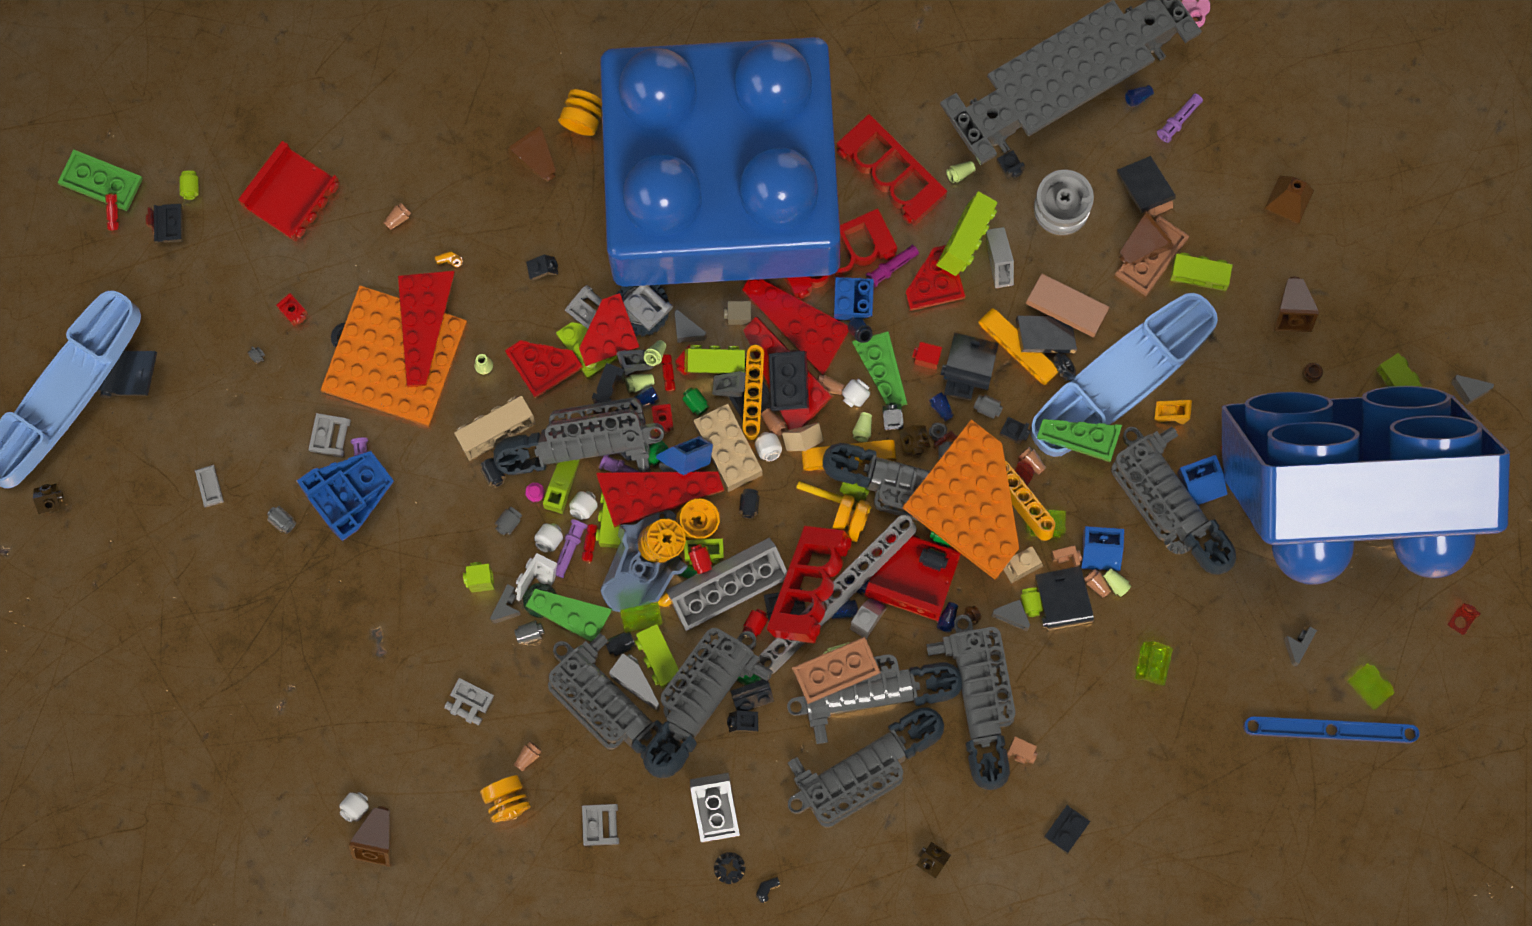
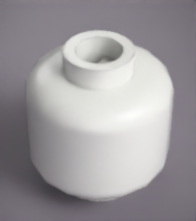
(856, 393)
(768, 446)
(583, 505)
(548, 537)
(354, 807)

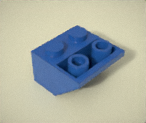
(853, 298)
(687, 455)
(1203, 480)
(1102, 548)

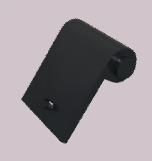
(970, 361)
(129, 375)
(1064, 601)

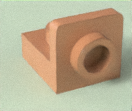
(1063, 555)

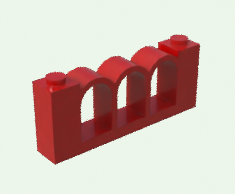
(862, 135)
(880, 238)
(807, 626)

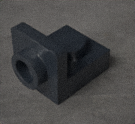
(1011, 165)
(1015, 430)
(743, 721)

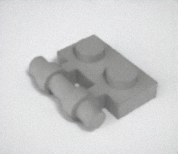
(472, 696)

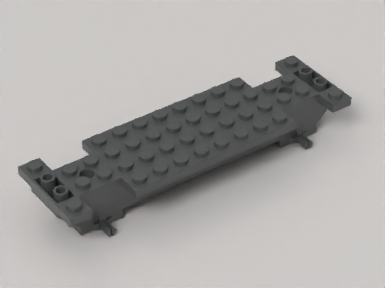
(1067, 72)

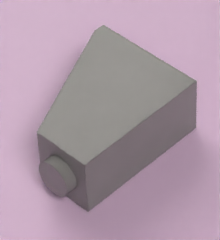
(1000, 257)
(867, 617)

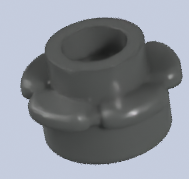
(256, 354)
(937, 426)

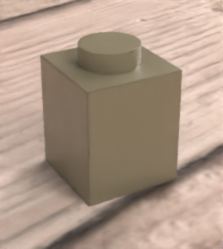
(738, 312)

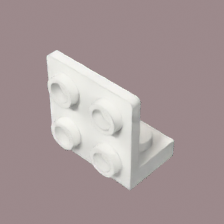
(538, 567)

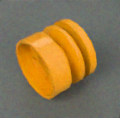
(581, 112)
(707, 518)
(651, 543)
(505, 799)

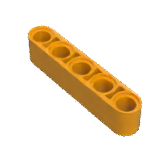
(1008, 338)
(750, 383)
(813, 457)
(1031, 505)

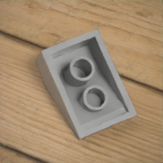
(630, 676)
(714, 807)

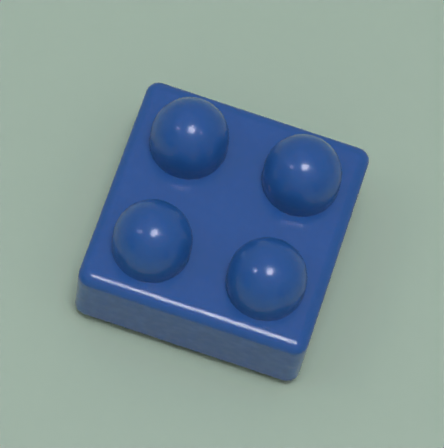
(719, 162)
(1365, 469)

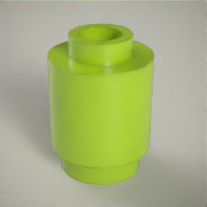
(189, 185)
(854, 490)
(1031, 602)

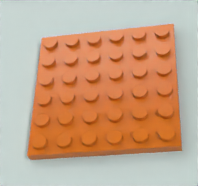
(371, 360)

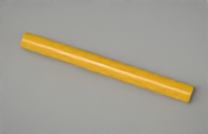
(823, 493)

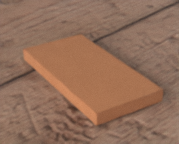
(1147, 272)
(1067, 305)
(836, 670)

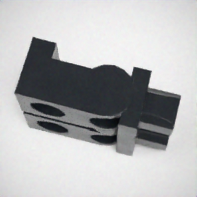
(608, 384)

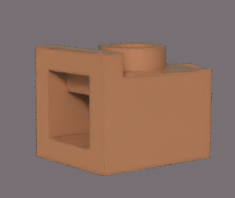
(1022, 751)

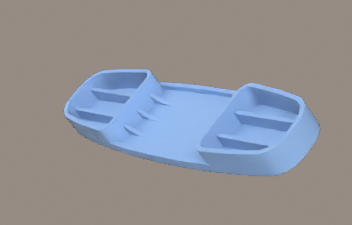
(1130, 367)
(66, 384)

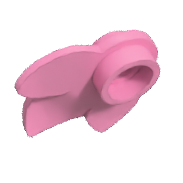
(1197, 9)

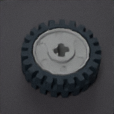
(638, 328)

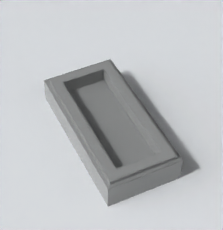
(209, 486)

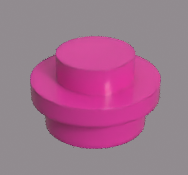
(535, 492)

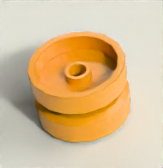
(850, 517)

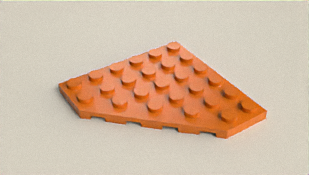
(970, 501)

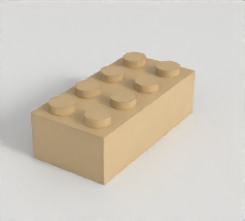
(494, 427)
(730, 447)

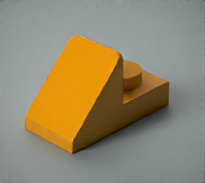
(1173, 411)

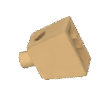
(1022, 564)

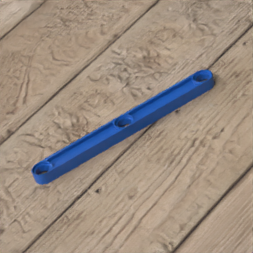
(1345, 729)

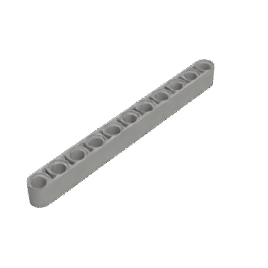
(847, 590)

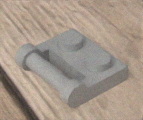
(580, 310)
(642, 310)
(323, 432)
(593, 825)

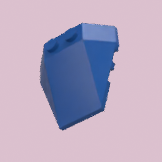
(346, 491)

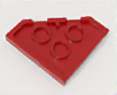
(933, 284)
(608, 332)
(542, 365)

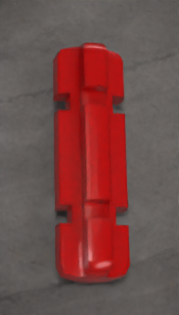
(111, 211)
(668, 373)
(589, 543)

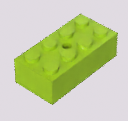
(967, 234)

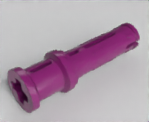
(885, 269)

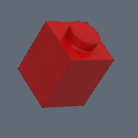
(927, 355)

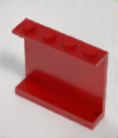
(288, 192)
(911, 585)

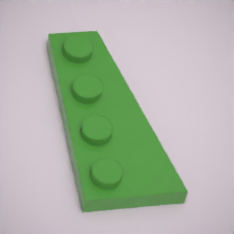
(574, 615)

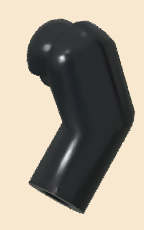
(764, 889)

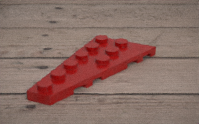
(422, 314)
(799, 322)
(759, 334)
(643, 494)

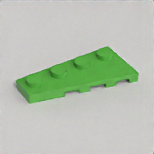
(882, 366)
(1090, 439)

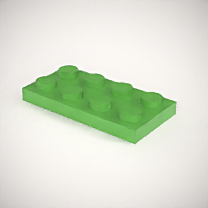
(99, 178)

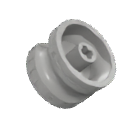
(1063, 202)

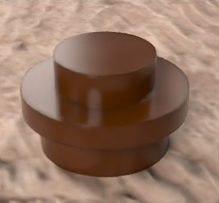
(1313, 372)
(973, 613)

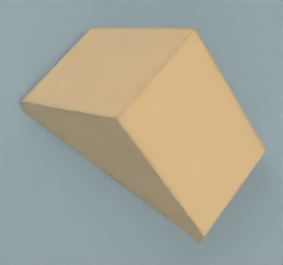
(803, 437)

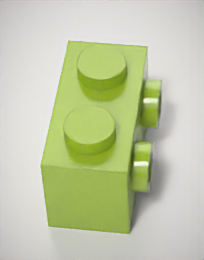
(714, 547)
(478, 577)

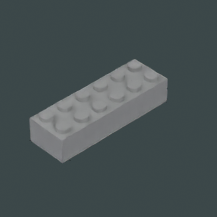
(727, 584)

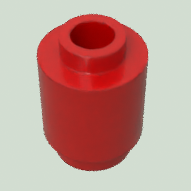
(700, 559)
(755, 622)

